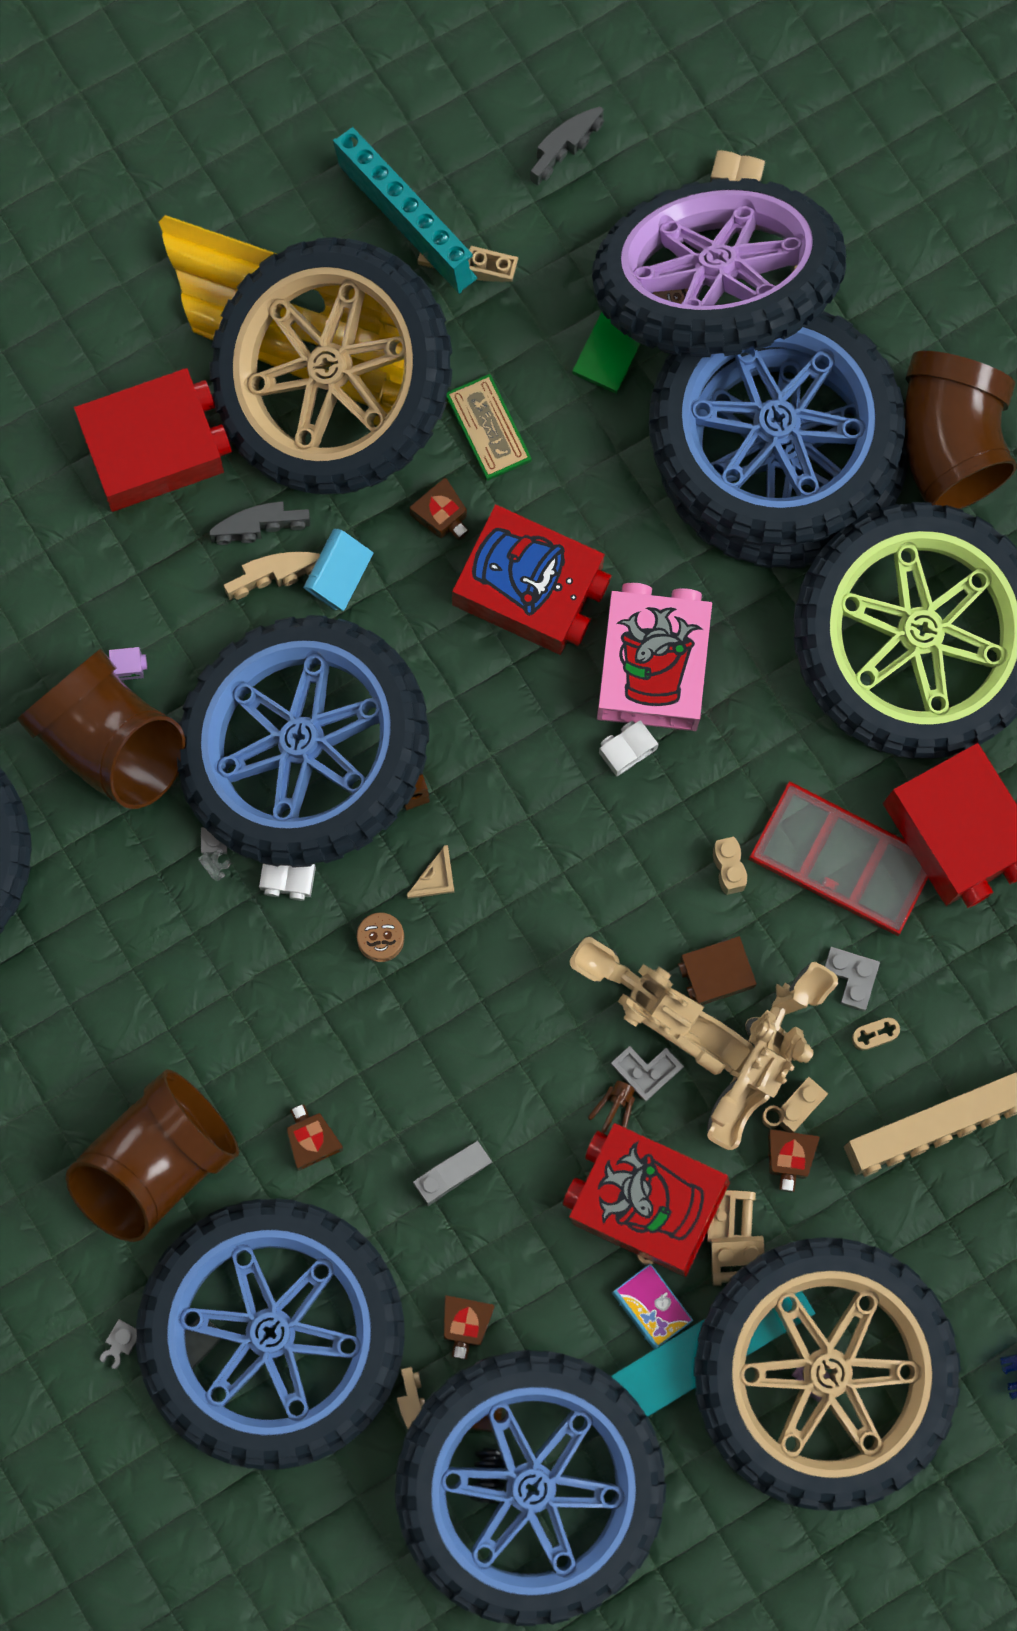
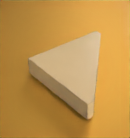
(436, 878)

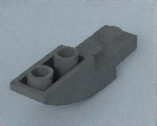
(567, 137)
(249, 523)

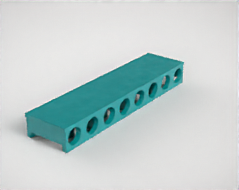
(405, 209)
(669, 1369)

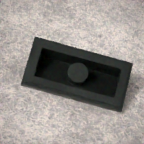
(199, 1344)

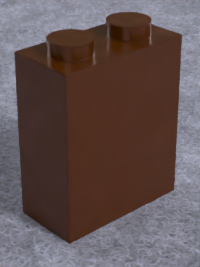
(717, 971)

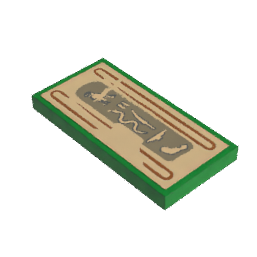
(488, 427)

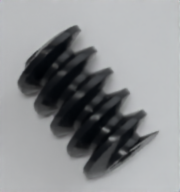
(490, 1459)

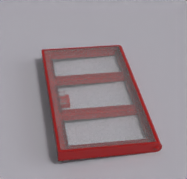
(841, 858)

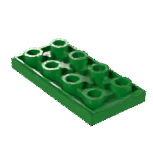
(606, 356)

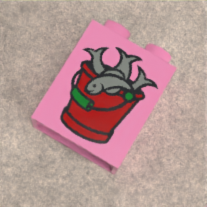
(655, 658)

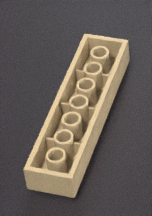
(933, 1126)

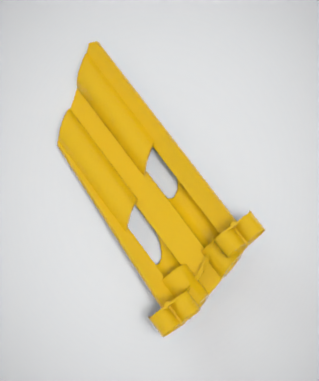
(214, 266)

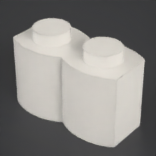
(628, 747)
(287, 880)

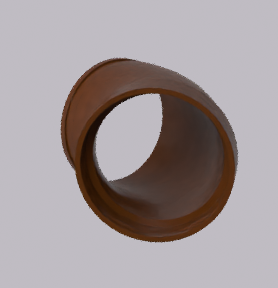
(956, 428)
(108, 734)
(150, 1158)

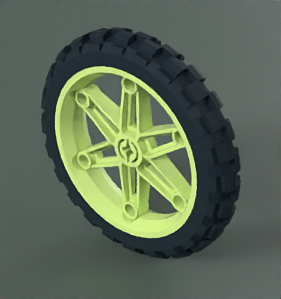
(822, 650)

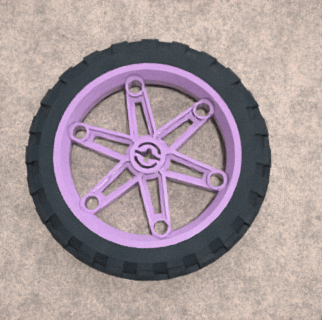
(698, 326)

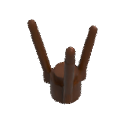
(621, 1094)

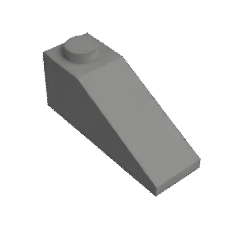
(451, 1173)

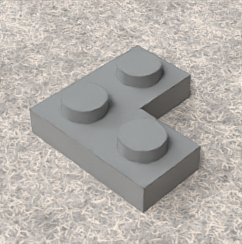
(858, 972)
(643, 1077)

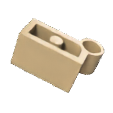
(797, 1107)

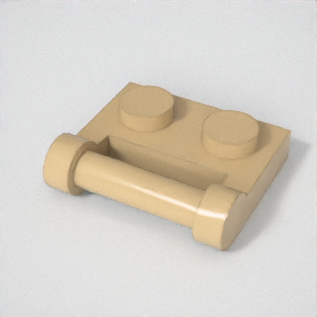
(723, 1222)
(733, 1252)

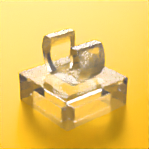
(212, 866)

